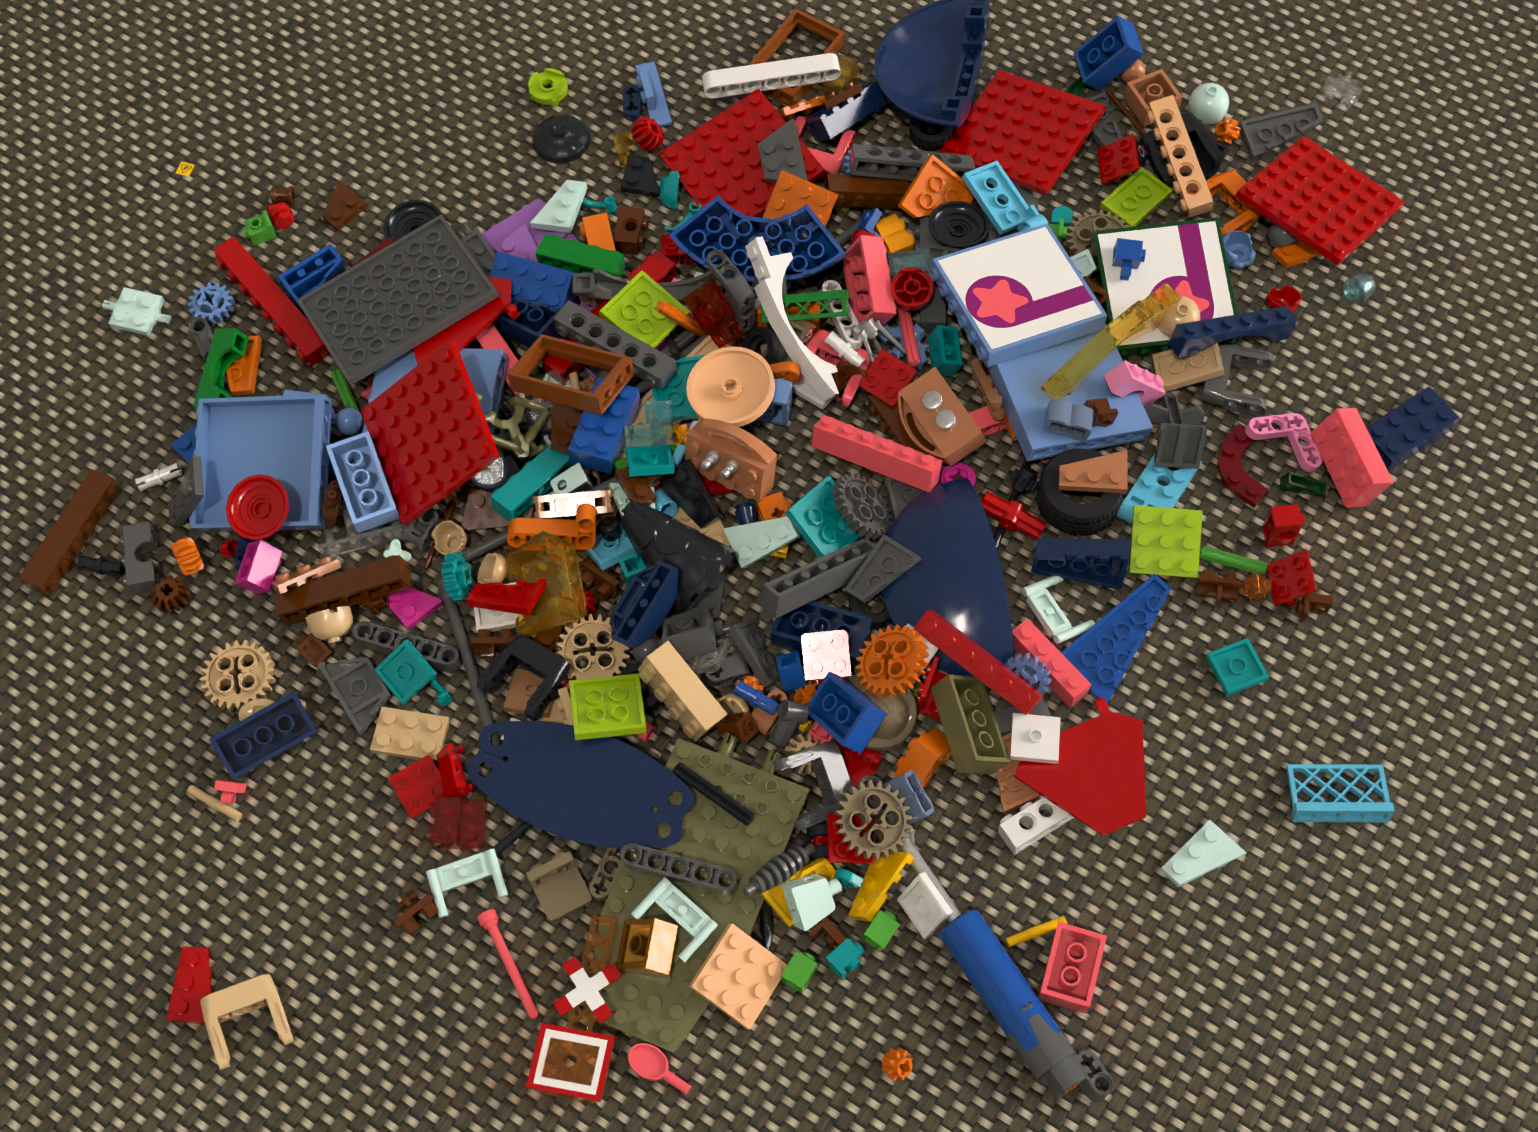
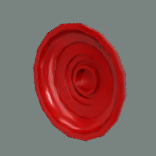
(257, 507)

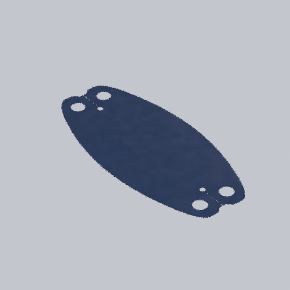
(580, 788)

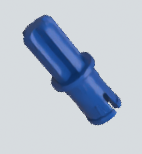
(756, 698)

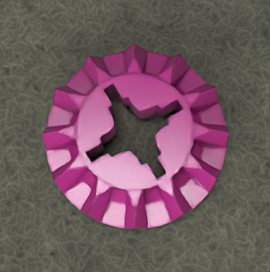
(950, 473)

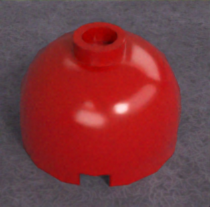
(912, 288)

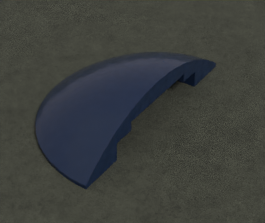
(934, 60)
(957, 571)

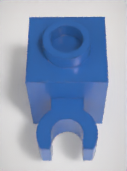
(1128, 256)
(791, 670)

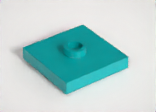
(649, 460)
(1237, 667)
(405, 671)

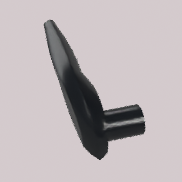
(766, 925)

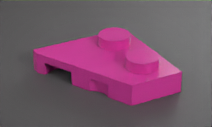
(412, 606)

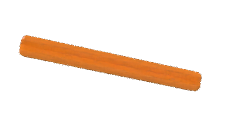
(679, 317)

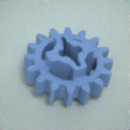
(219, 296)
(1031, 671)

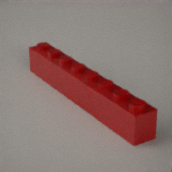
(655, 266)
(271, 300)

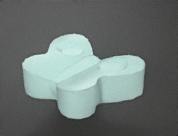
(395, 549)

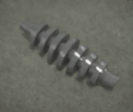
(778, 869)

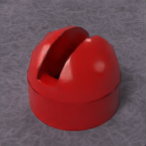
(228, 545)

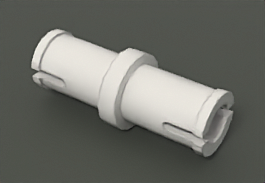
(844, 350)
(158, 477)

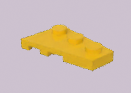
(776, 898)

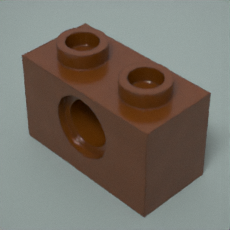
(629, 230)

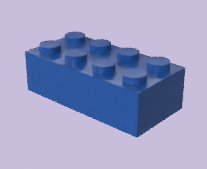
(534, 280)
(602, 437)

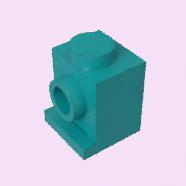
(845, 958)

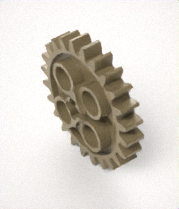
(1084, 227)
(889, 835)

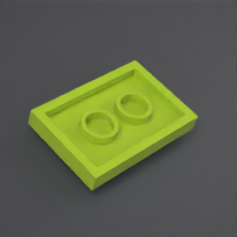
(1137, 197)

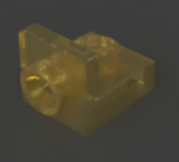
(622, 142)

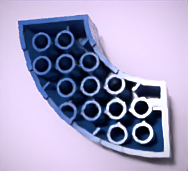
(729, 231)

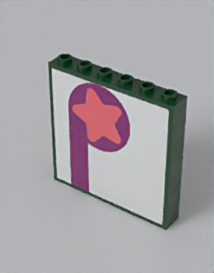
(1184, 256)

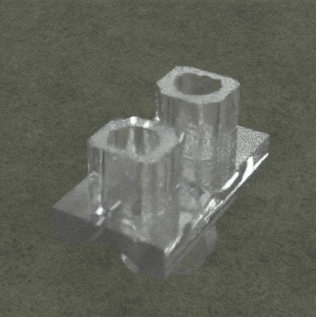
(1344, 86)

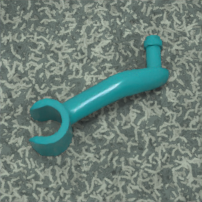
(608, 204)
(691, 212)
(443, 696)

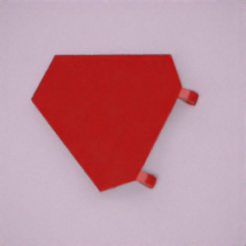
(473, 324)
(1096, 772)

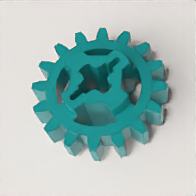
(456, 576)

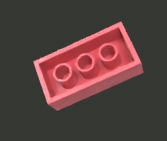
(869, 280)
(1351, 457)

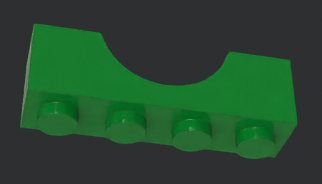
(225, 348)

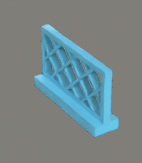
(1344, 810)

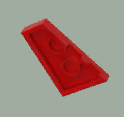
(514, 598)

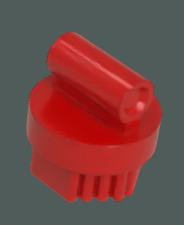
(280, 215)

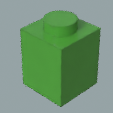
(880, 930)
(799, 971)

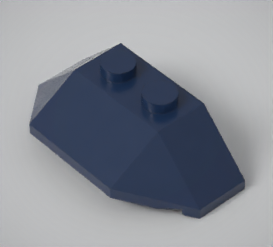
(644, 604)

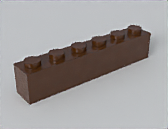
(70, 533)
(344, 589)

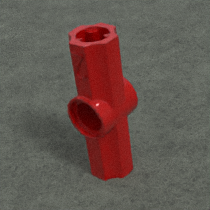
(1012, 515)

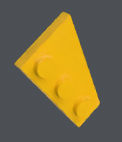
(876, 883)

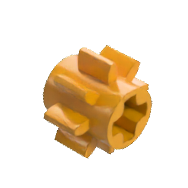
(680, 434)

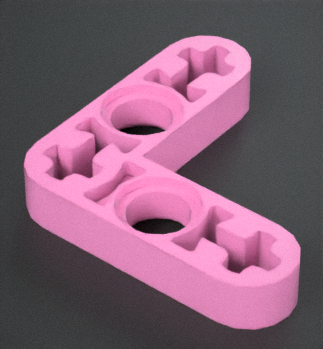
(1293, 434)

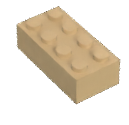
(681, 691)

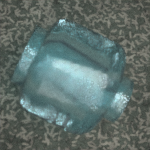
(1359, 287)

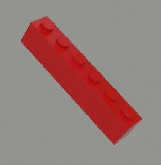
(978, 662)

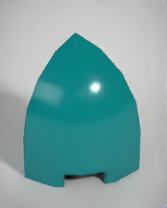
(669, 189)

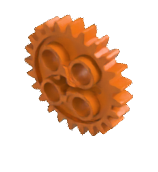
(890, 654)

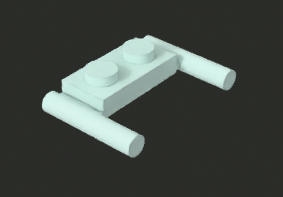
(1050, 613)
(463, 873)
(682, 911)

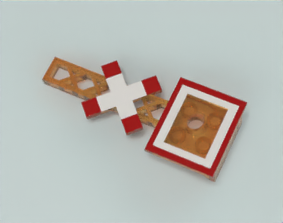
(593, 1050)

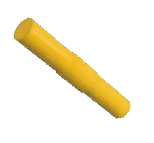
(1034, 932)

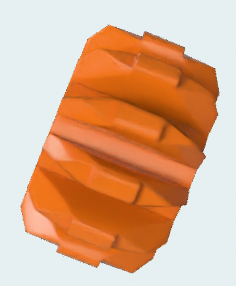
(187, 556)

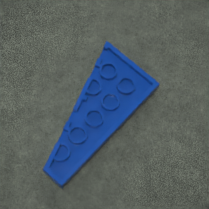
(1112, 642)

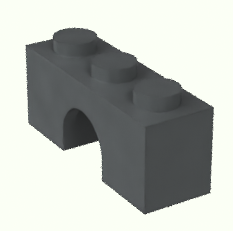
(138, 541)

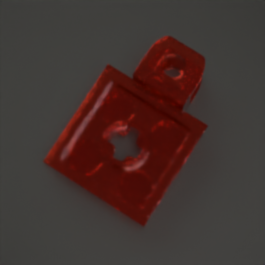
(716, 319)

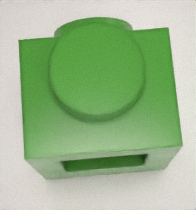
(259, 229)

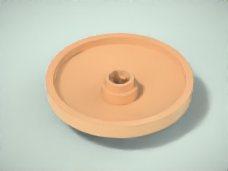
(731, 386)

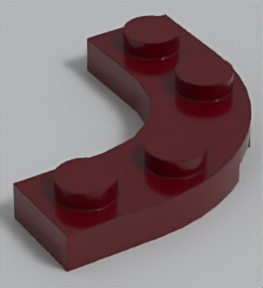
(1232, 472)

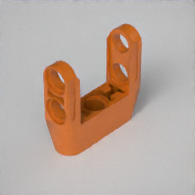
(1227, 185)

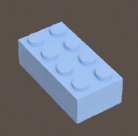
(362, 482)

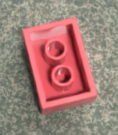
(1072, 967)

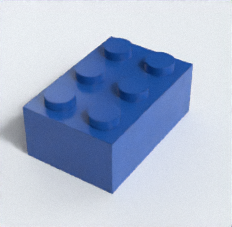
(1108, 53)
(845, 712)

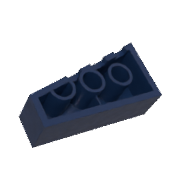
(829, 123)
(530, 324)
(1083, 560)

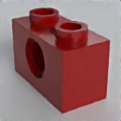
(1282, 525)

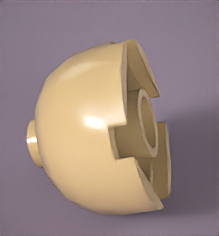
(1183, 312)
(330, 624)

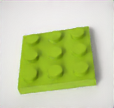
(636, 311)
(1165, 541)
(607, 706)

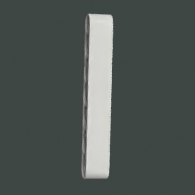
(771, 75)

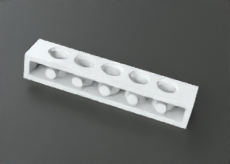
(1020, 838)

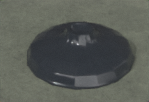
(561, 139)
(408, 217)
(958, 224)

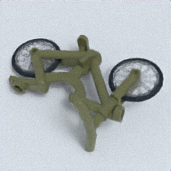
(539, 417)

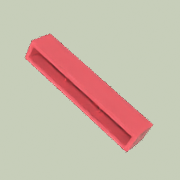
(876, 453)

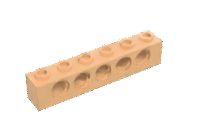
(1167, 109)

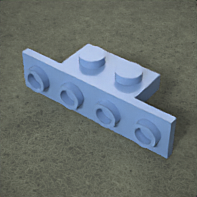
(652, 93)

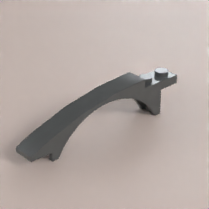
(606, 286)

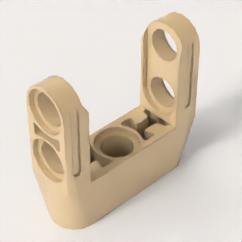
(238, 1001)

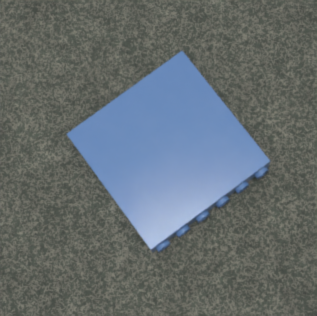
(1026, 403)

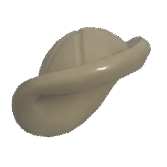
(897, 723)

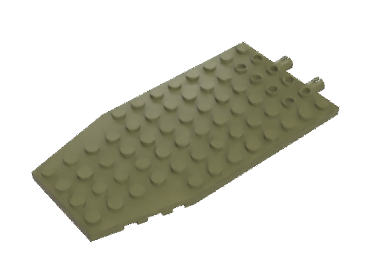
(664, 1006)

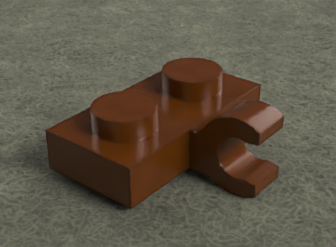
(637, 487)

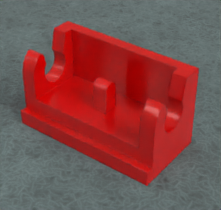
(452, 772)

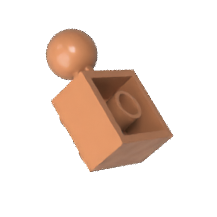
(1145, 89)

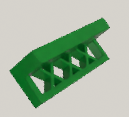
(810, 297)

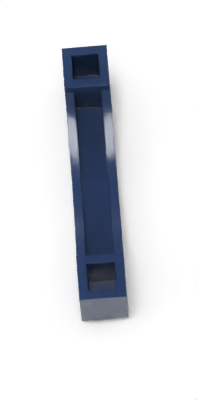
(1195, 336)

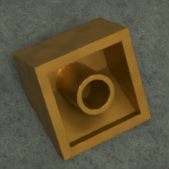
(647, 946)

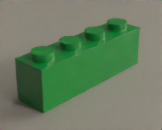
(578, 257)

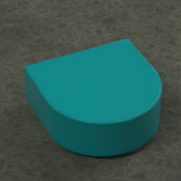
(1064, 213)
(848, 878)

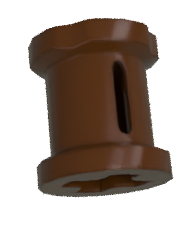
(283, 195)

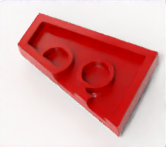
(190, 986)

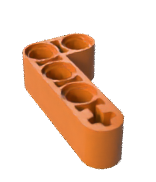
(578, 532)

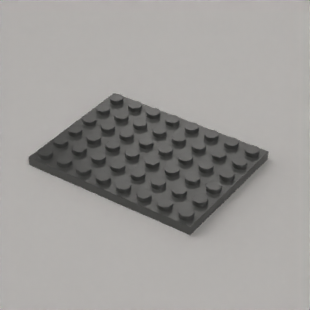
(397, 299)

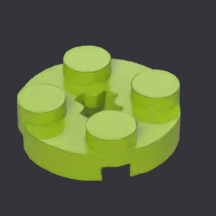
(550, 96)

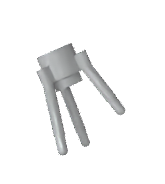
(869, 330)

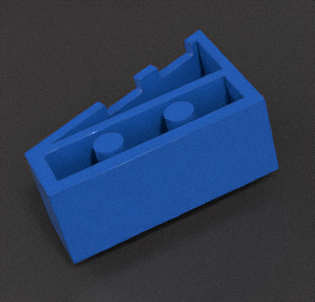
(311, 274)

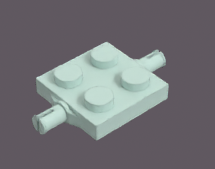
(136, 311)

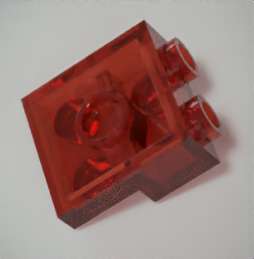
(457, 823)

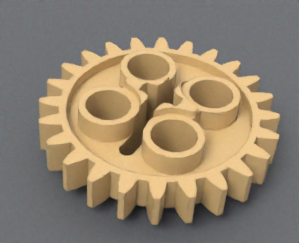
(592, 631)
(217, 679)

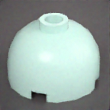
(1209, 103)

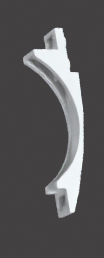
(770, 274)

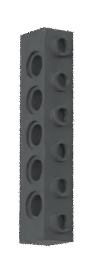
(901, 163)
(609, 335)

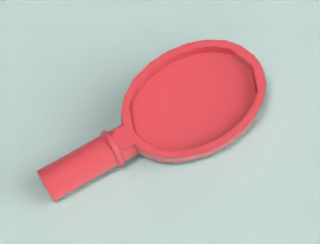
(653, 1065)

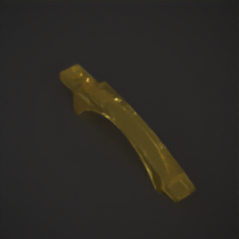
(1139, 316)

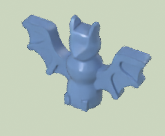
(897, 334)

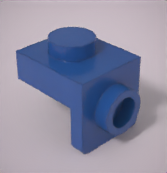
(869, 220)

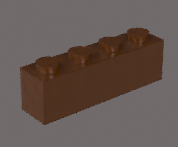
(866, 191)
(891, 424)

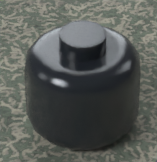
(610, 528)

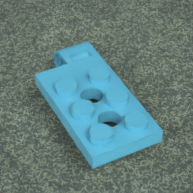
(1006, 217)
(1150, 493)
(608, 556)

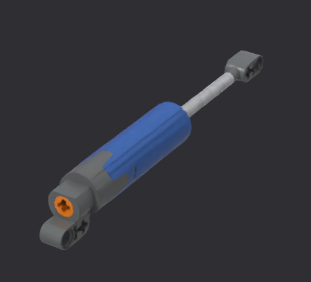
(1010, 995)

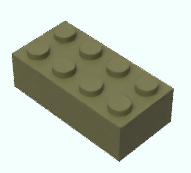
(970, 725)

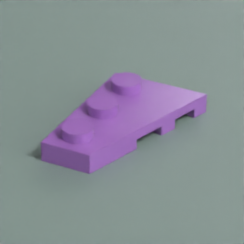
(519, 244)

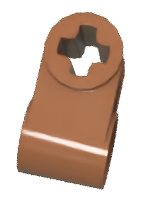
(763, 721)

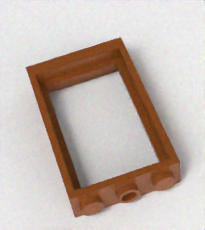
(790, 96)
(597, 402)

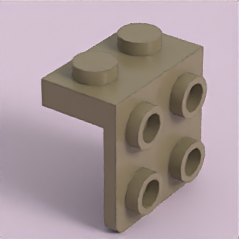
(559, 886)

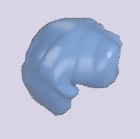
(1238, 249)

